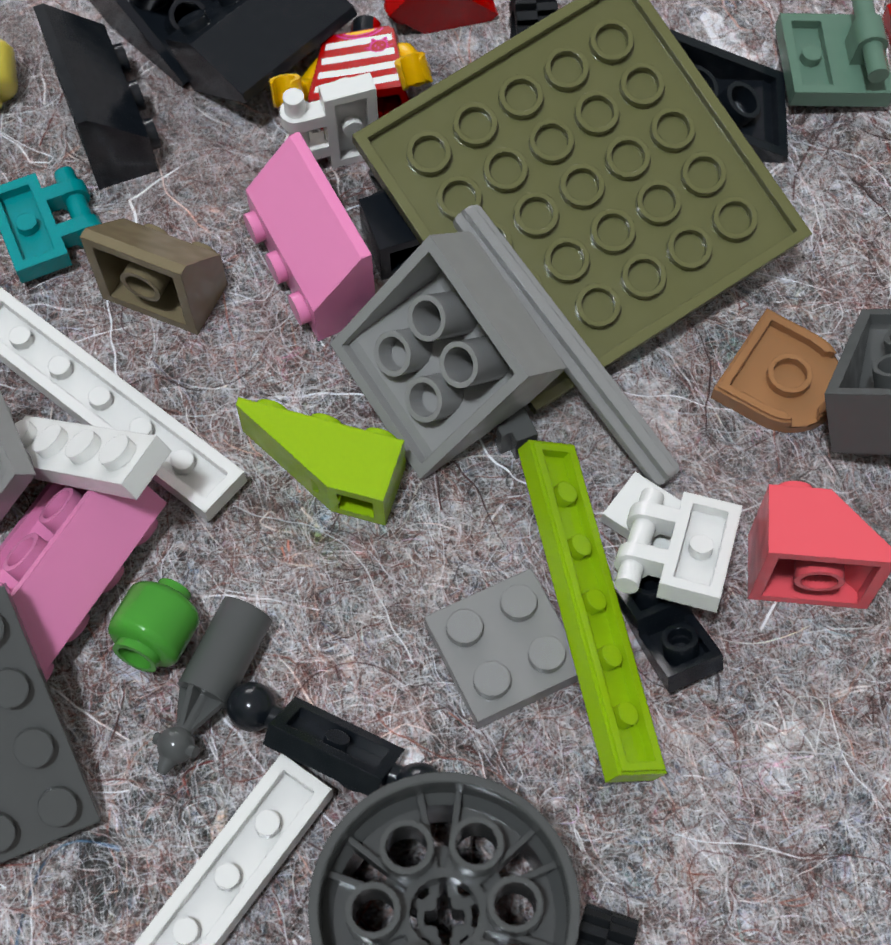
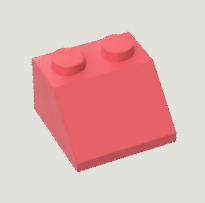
(814, 550)

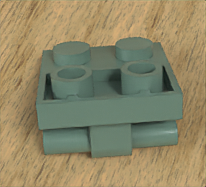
(835, 58)

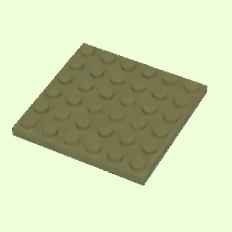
(596, 168)

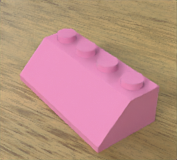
(68, 555)

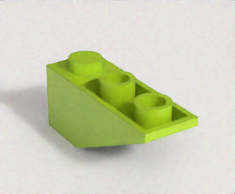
(339, 464)

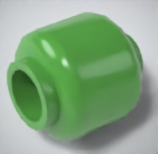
(153, 624)

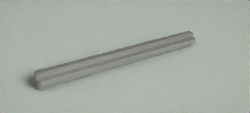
(581, 363)

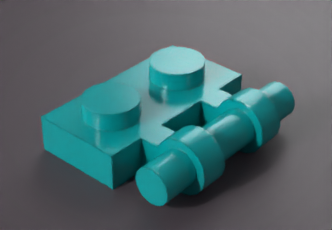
(29, 228)

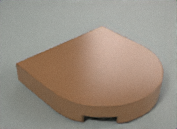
(779, 376)

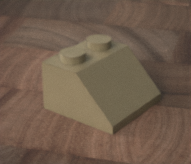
(155, 272)

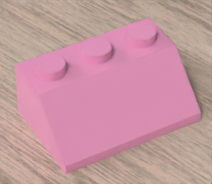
(309, 239)

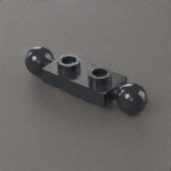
(320, 740)

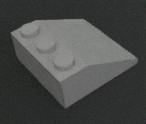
(446, 351)

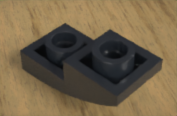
(669, 636)

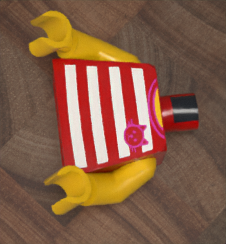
(358, 52)

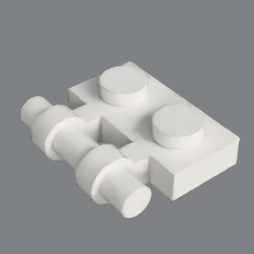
(341, 111)
(697, 555)

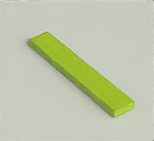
(591, 614)

